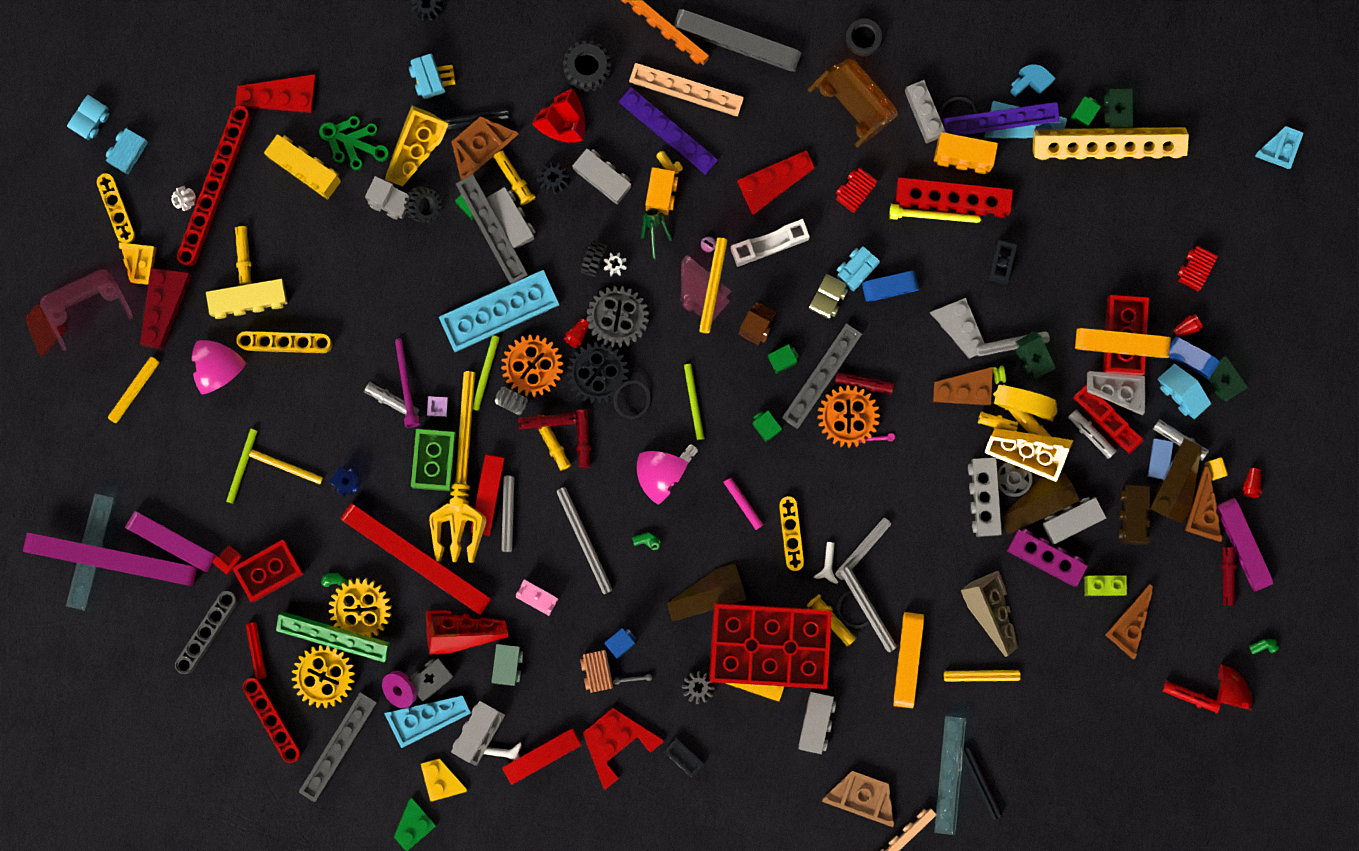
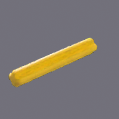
(133, 389)
(995, 675)

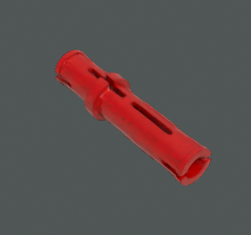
(1199, 700)

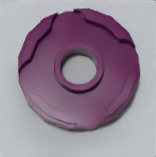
(392, 693)

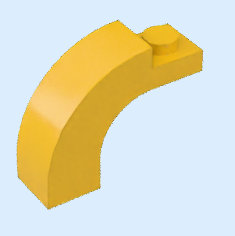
(1026, 401)

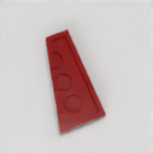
(285, 94)
(768, 183)

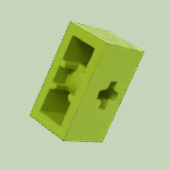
(1105, 586)

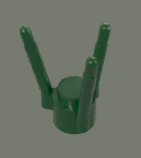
(652, 219)

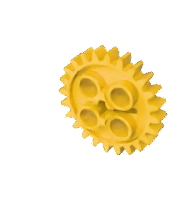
(358, 591)
(316, 692)

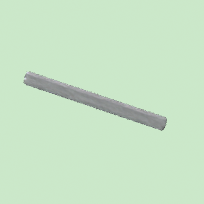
(584, 540)

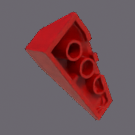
(454, 633)

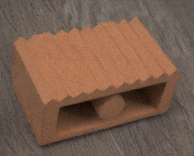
(597, 671)

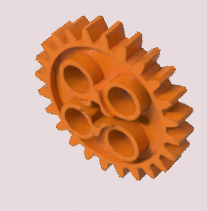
(518, 354)
(865, 416)

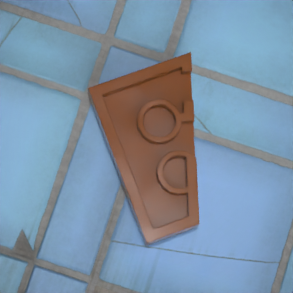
(965, 389)

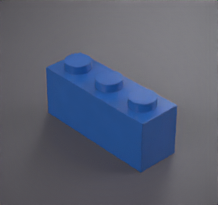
(620, 642)

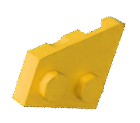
(440, 780)

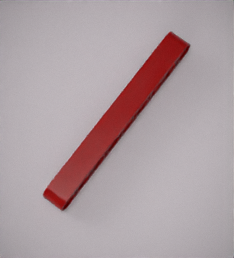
(215, 196)
(415, 559)

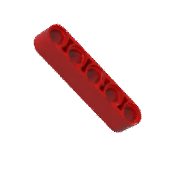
(280, 725)

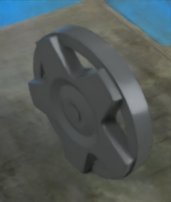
(1013, 480)

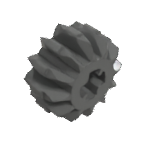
(511, 400)
(692, 685)

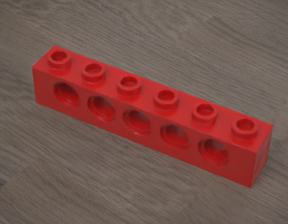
(1002, 197)

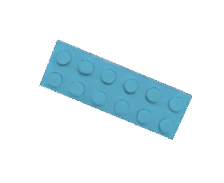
(499, 311)

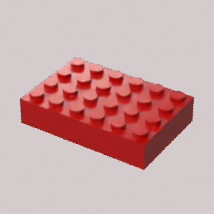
(770, 645)

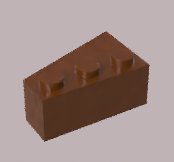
(757, 323)

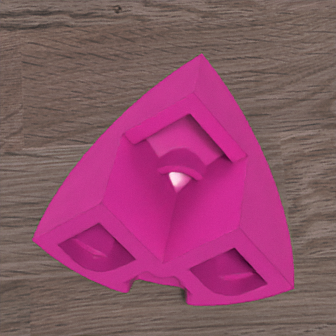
(214, 365)
(658, 473)

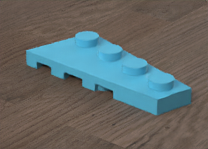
(1020, 132)
(419, 721)

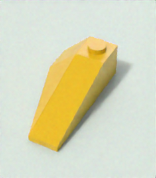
(417, 140)

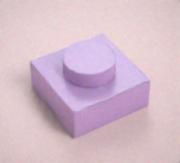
(437, 406)

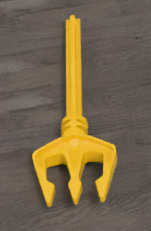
(459, 509)

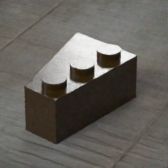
(1134, 515)

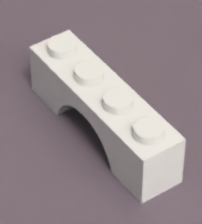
(771, 243)

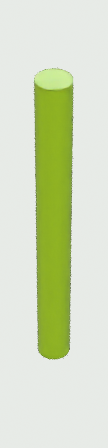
(485, 373)
(694, 402)
(241, 466)

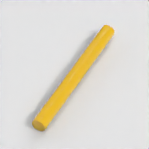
(285, 466)

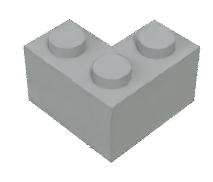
(386, 197)

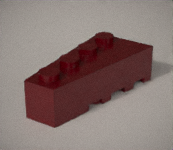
(162, 305)

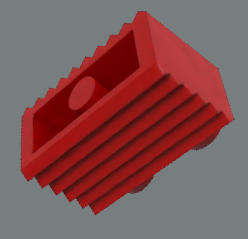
(856, 190)
(1197, 267)

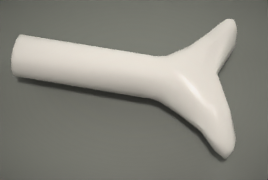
(827, 571)
(512, 753)

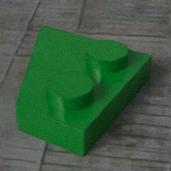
(413, 825)

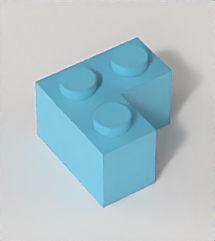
(1184, 391)

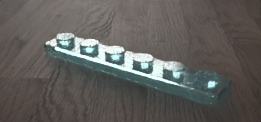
(93, 536)
(950, 775)

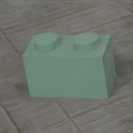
(506, 665)

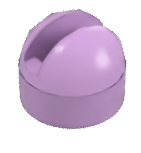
(705, 247)

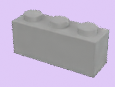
(924, 111)
(602, 175)
(511, 218)
(1073, 520)
(816, 723)
(477, 733)

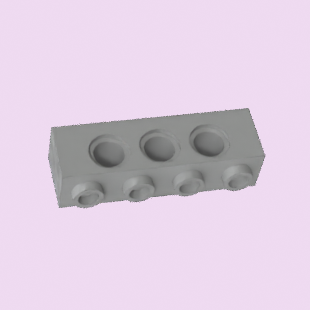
(988, 467)

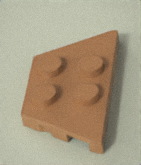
(863, 797)

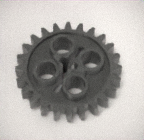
(600, 313)

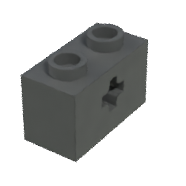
(441, 674)

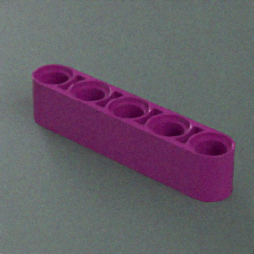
(170, 541)
(1244, 544)

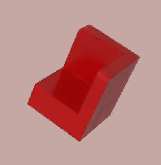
(228, 560)

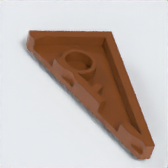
(1203, 514)
(1128, 628)

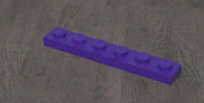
(1002, 119)
(668, 131)

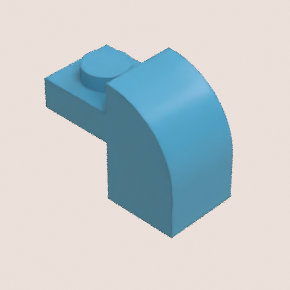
(1032, 75)

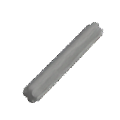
(1004, 345)
(507, 522)
(865, 546)

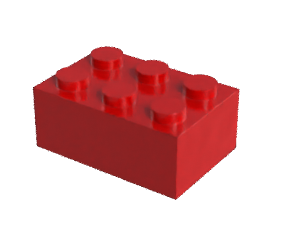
(268, 571)

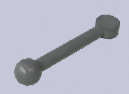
(616, 680)

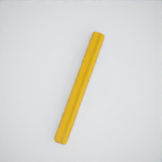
(713, 285)

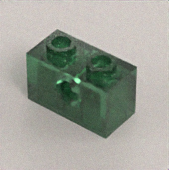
(1124, 100)
(1041, 361)
(1233, 385)

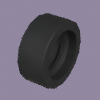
(864, 23)

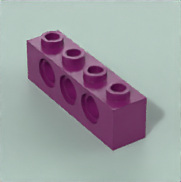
(1018, 548)

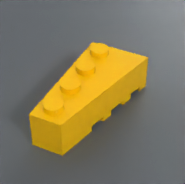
(303, 166)
(1030, 451)

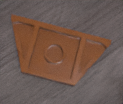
(479, 144)

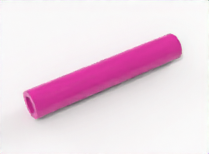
(743, 503)

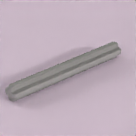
(868, 609)

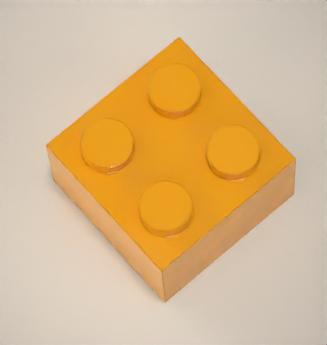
(660, 190)

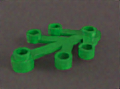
(350, 141)

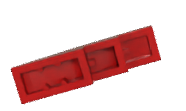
(1108, 420)
(489, 489)
(542, 756)

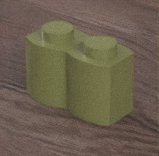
(828, 296)

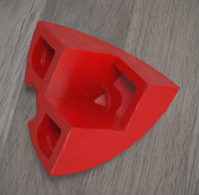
(562, 119)
(1233, 689)

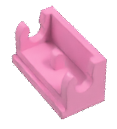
(536, 597)

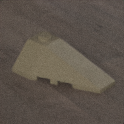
(988, 605)

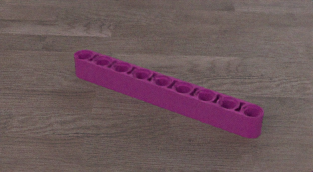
(109, 559)

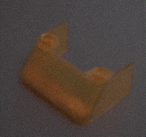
(859, 96)

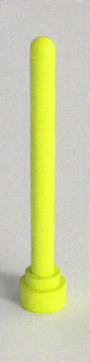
(897, 212)

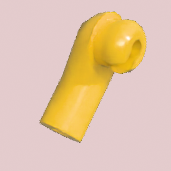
(667, 164)

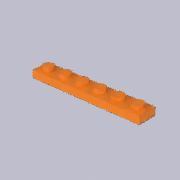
(668, 30)

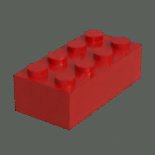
(1128, 316)

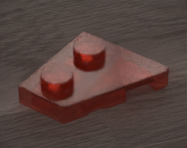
(41, 330)

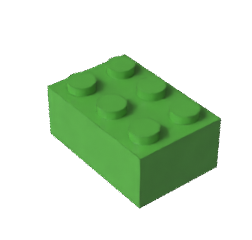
(433, 460)

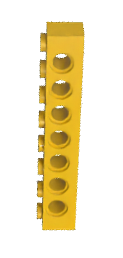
(1120, 136)

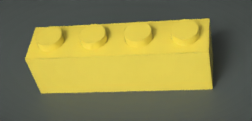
(246, 298)

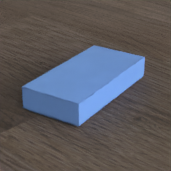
(1160, 458)

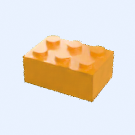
(965, 153)

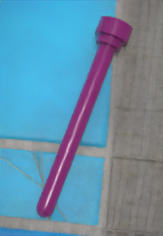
(411, 418)

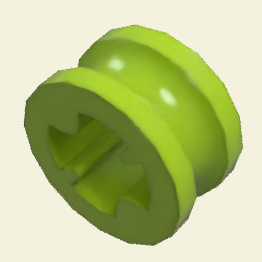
(999, 374)

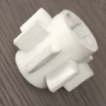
(183, 198)
(618, 268)

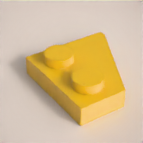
(139, 261)

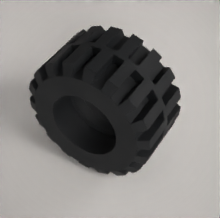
(587, 81)

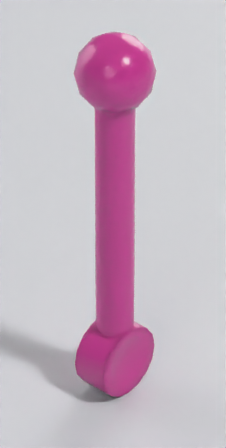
(890, 437)

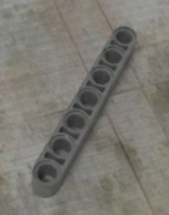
(737, 40)

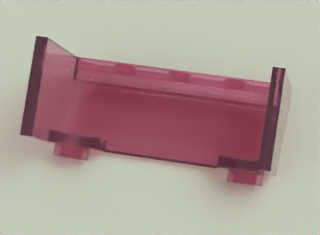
(694, 288)
(54, 303)

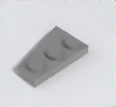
(960, 325)
(1119, 388)

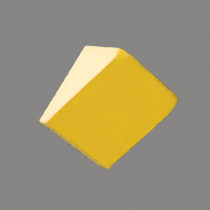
(1217, 468)

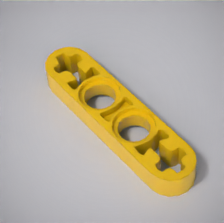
(119, 207)
(795, 533)

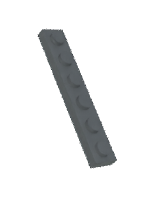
(491, 229)
(821, 376)
(337, 747)

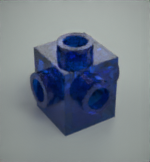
(339, 481)

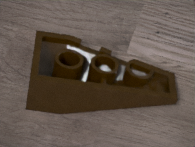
(1177, 487)
(1039, 502)
(719, 586)

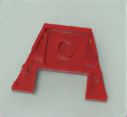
(610, 736)

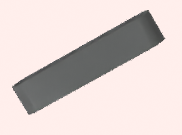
(198, 638)

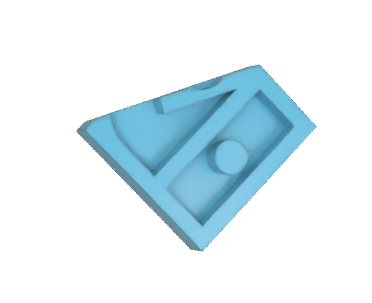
(1281, 148)

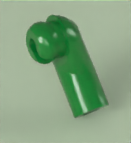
(648, 539)
(333, 578)
(1271, 644)

